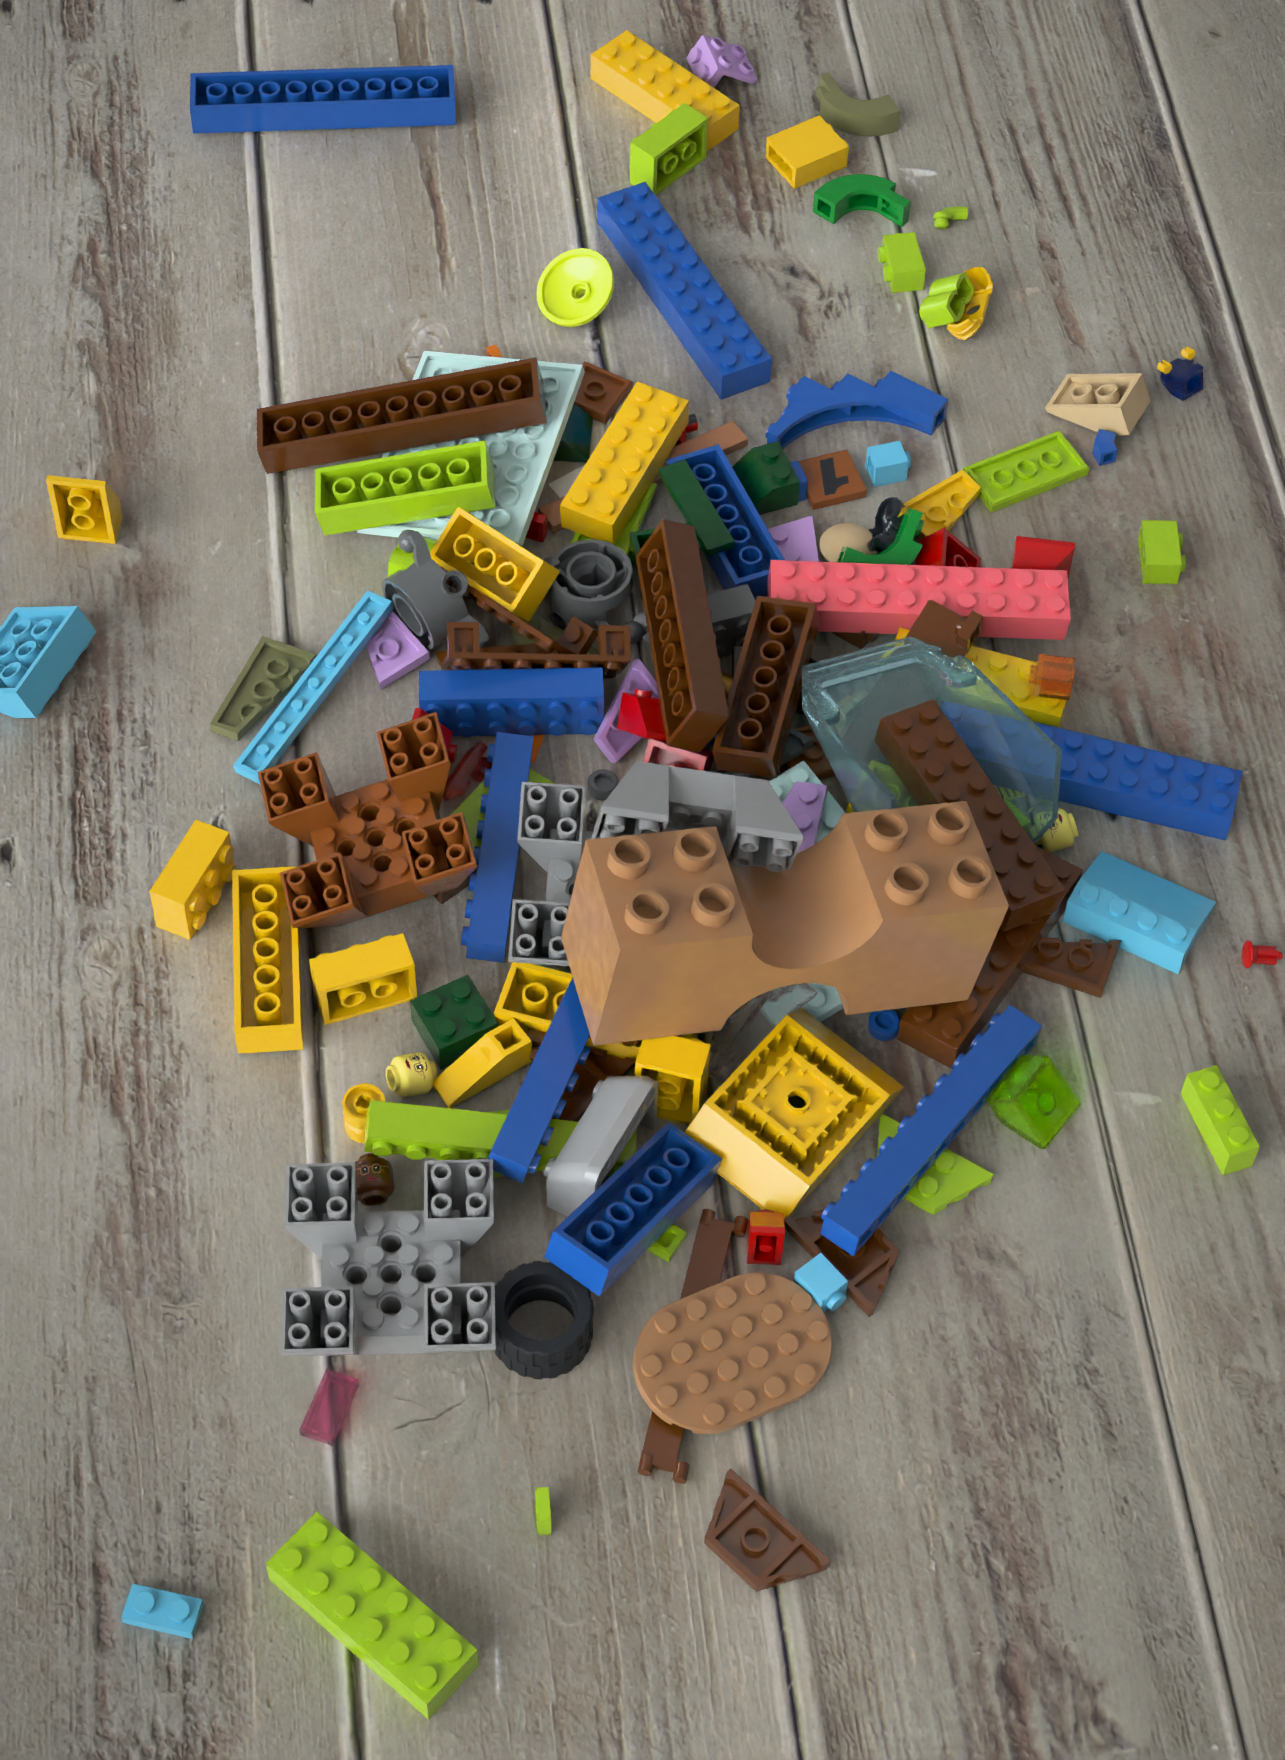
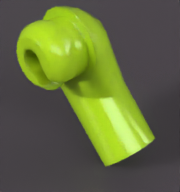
(949, 213)

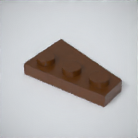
(1073, 964)

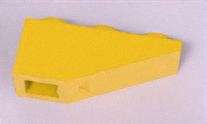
(484, 1063)

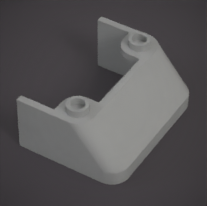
(599, 1139)

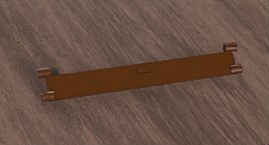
(703, 1271)

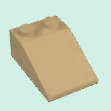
(1101, 401)

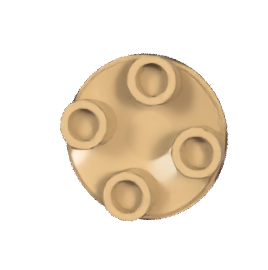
(844, 535)

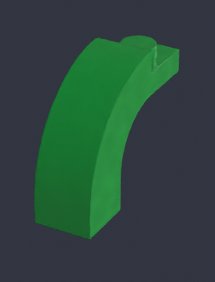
(860, 193)
(900, 552)

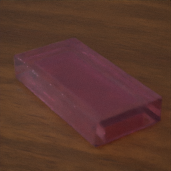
(329, 1407)

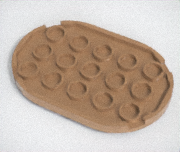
(732, 1353)

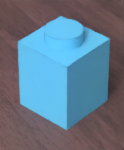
(887, 463)
(822, 1283)

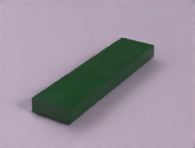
(696, 507)

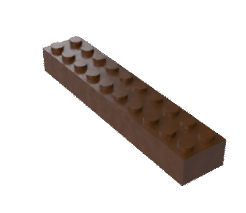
(401, 415)

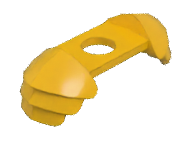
(971, 323)

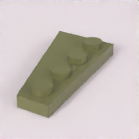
(260, 685)

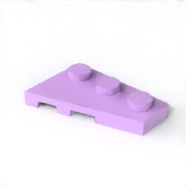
(394, 651)

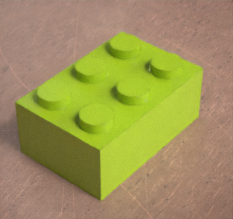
(669, 148)

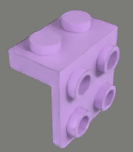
(714, 58)

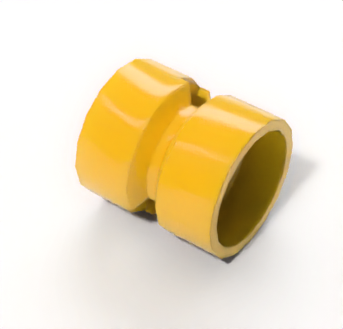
(355, 1107)

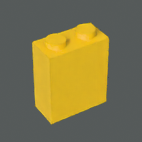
(807, 151)

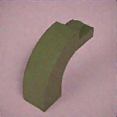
(853, 115)

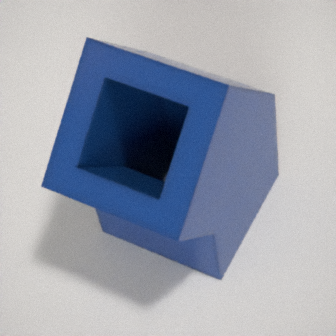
(1104, 447)

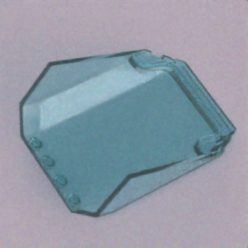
(857, 689)

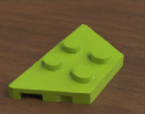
(945, 1181)

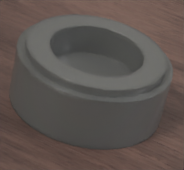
(602, 783)

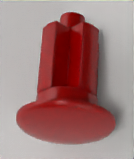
(1259, 954)

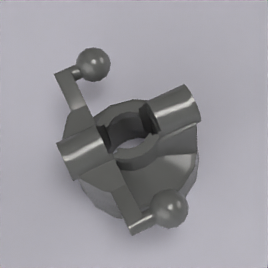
(590, 583)
(424, 598)

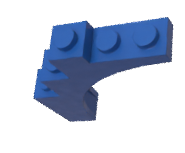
(851, 399)

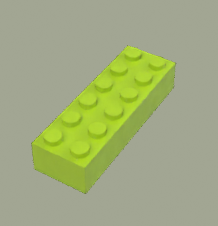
(404, 488)
(372, 1614)

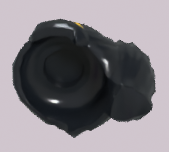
(886, 524)

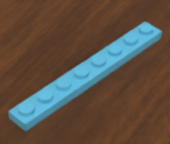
(313, 686)

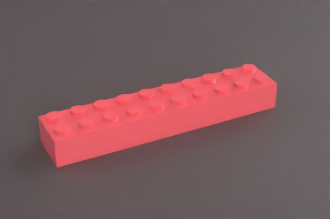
(893, 596)

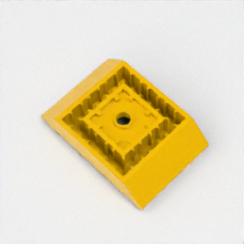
(784, 1151)

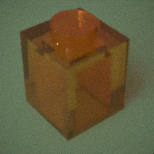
(1052, 676)

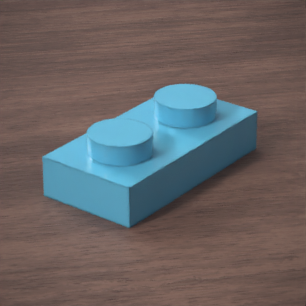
(162, 1611)

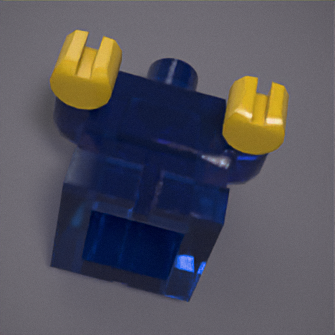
(1182, 376)

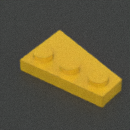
(945, 502)

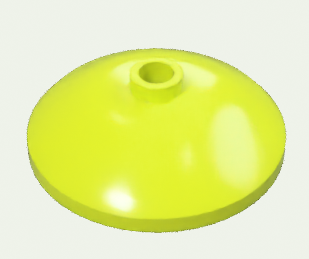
(570, 277)

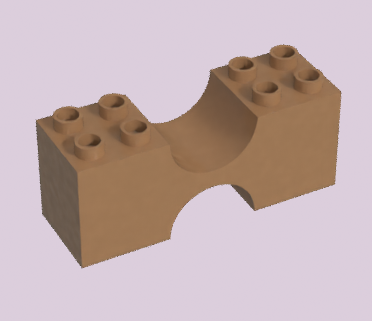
(880, 908)

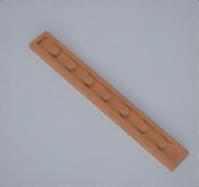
(727, 436)

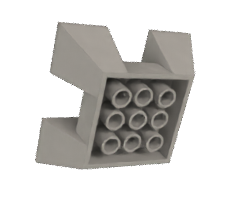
(671, 798)
(555, 838)
(355, 1248)

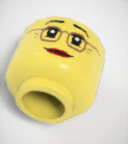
(1060, 834)
(411, 1074)

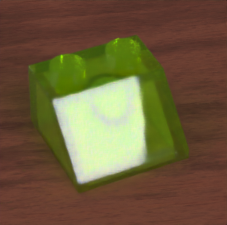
(1033, 1100)

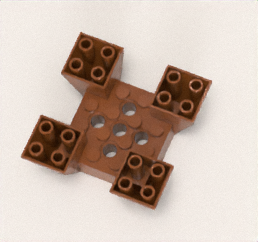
(375, 842)

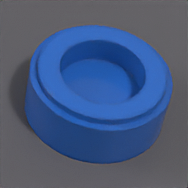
(884, 1025)

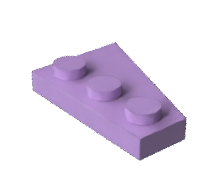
(796, 540)
(609, 739)
(806, 807)

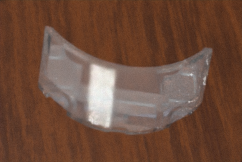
(750, 1025)

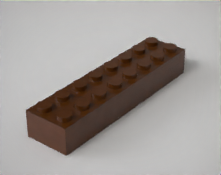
(681, 636)
(942, 770)
(949, 1028)

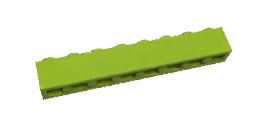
(453, 1133)

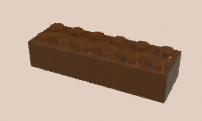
(766, 686)

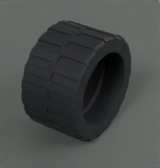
(542, 1357)

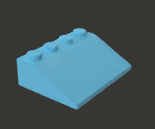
(37, 654)
(1139, 910)

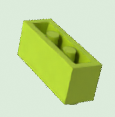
(1219, 1120)

